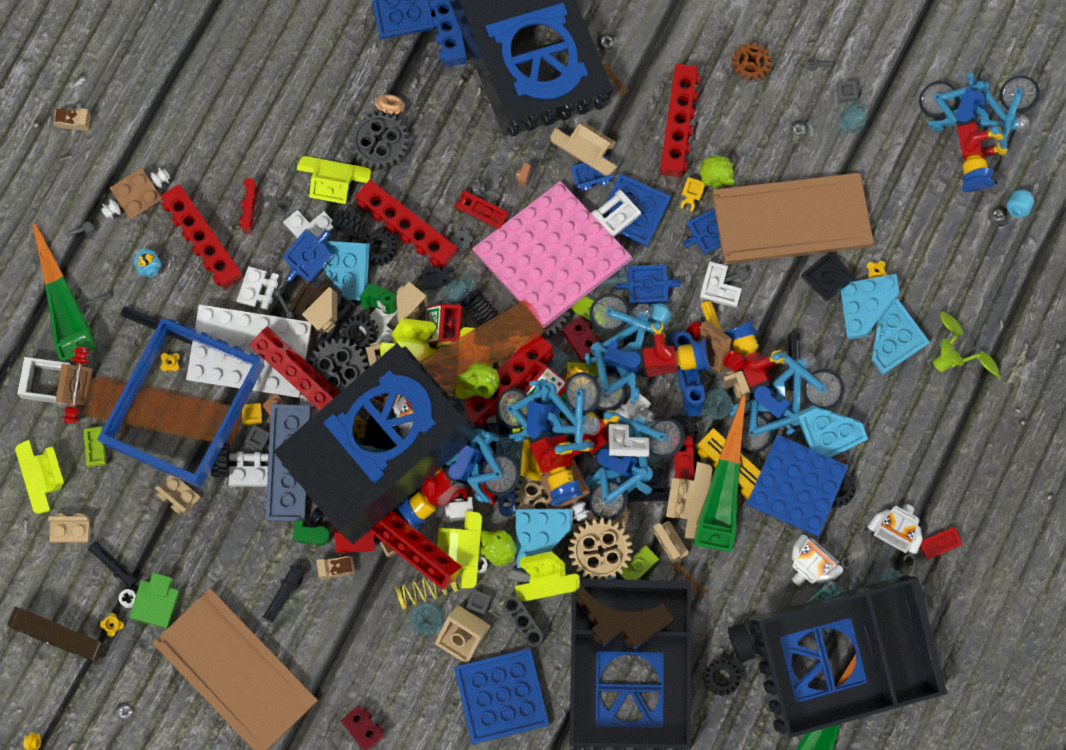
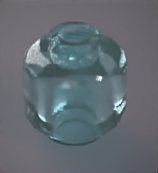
(852, 119)
(455, 292)

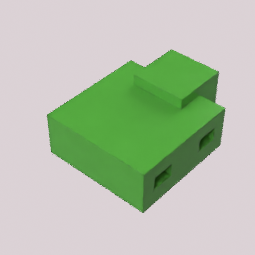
(155, 602)

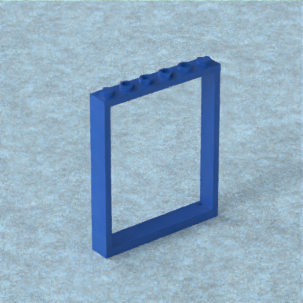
(137, 379)

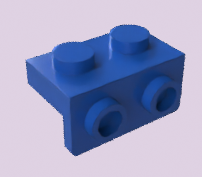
(585, 176)

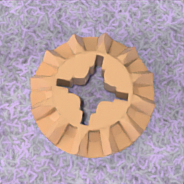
(389, 104)

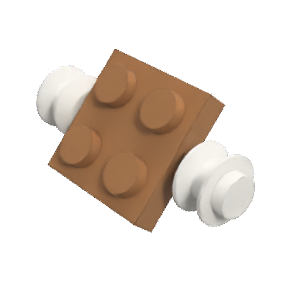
(135, 193)
(578, 507)

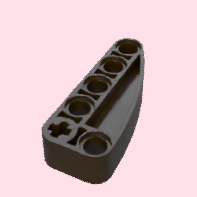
(55, 634)

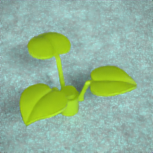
(951, 357)

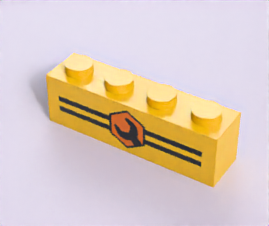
(711, 448)

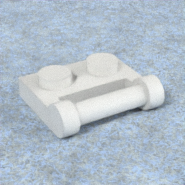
(620, 217)

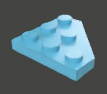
(348, 267)
(867, 303)
(896, 338)
(829, 431)
(541, 530)

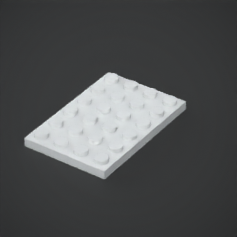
(239, 330)

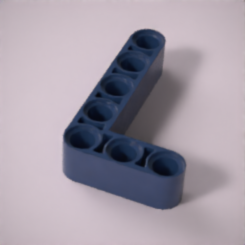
(499, 428)

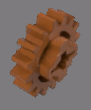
(751, 54)

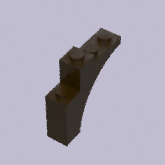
(611, 623)

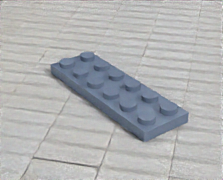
(284, 494)

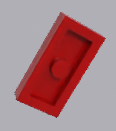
(940, 543)

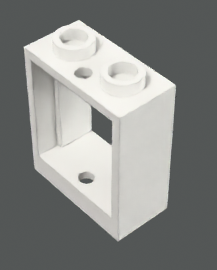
(27, 376)

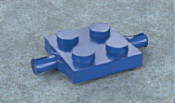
(704, 232)
(308, 255)
(648, 284)

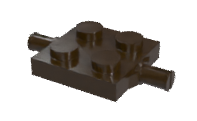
(305, 298)

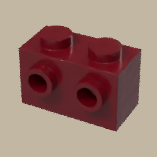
(580, 337)
(363, 729)

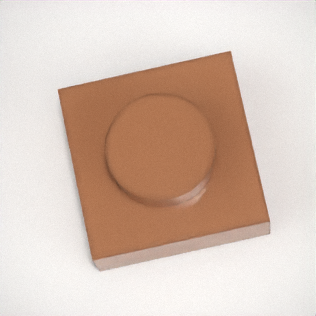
(523, 175)
(275, 399)

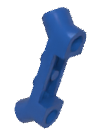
(689, 381)

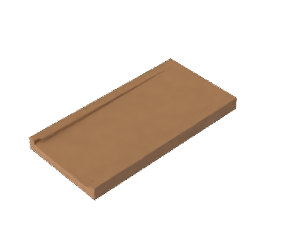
(792, 218)
(235, 672)

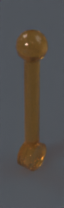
(607, 67)
(679, 567)

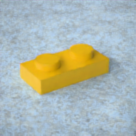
(529, 465)

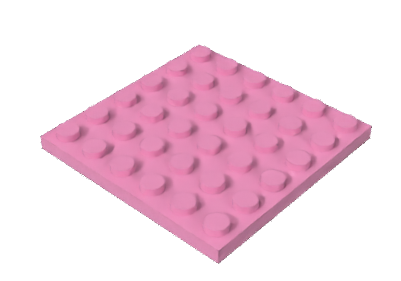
(552, 254)

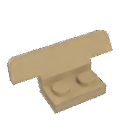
(587, 146)
(688, 497)

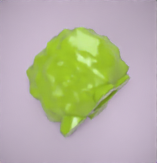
(717, 171)
(480, 380)
(498, 547)

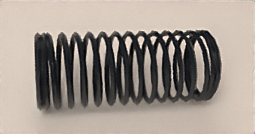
(477, 294)

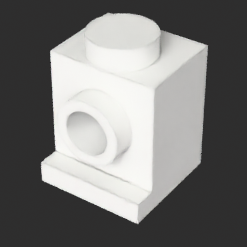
(458, 508)

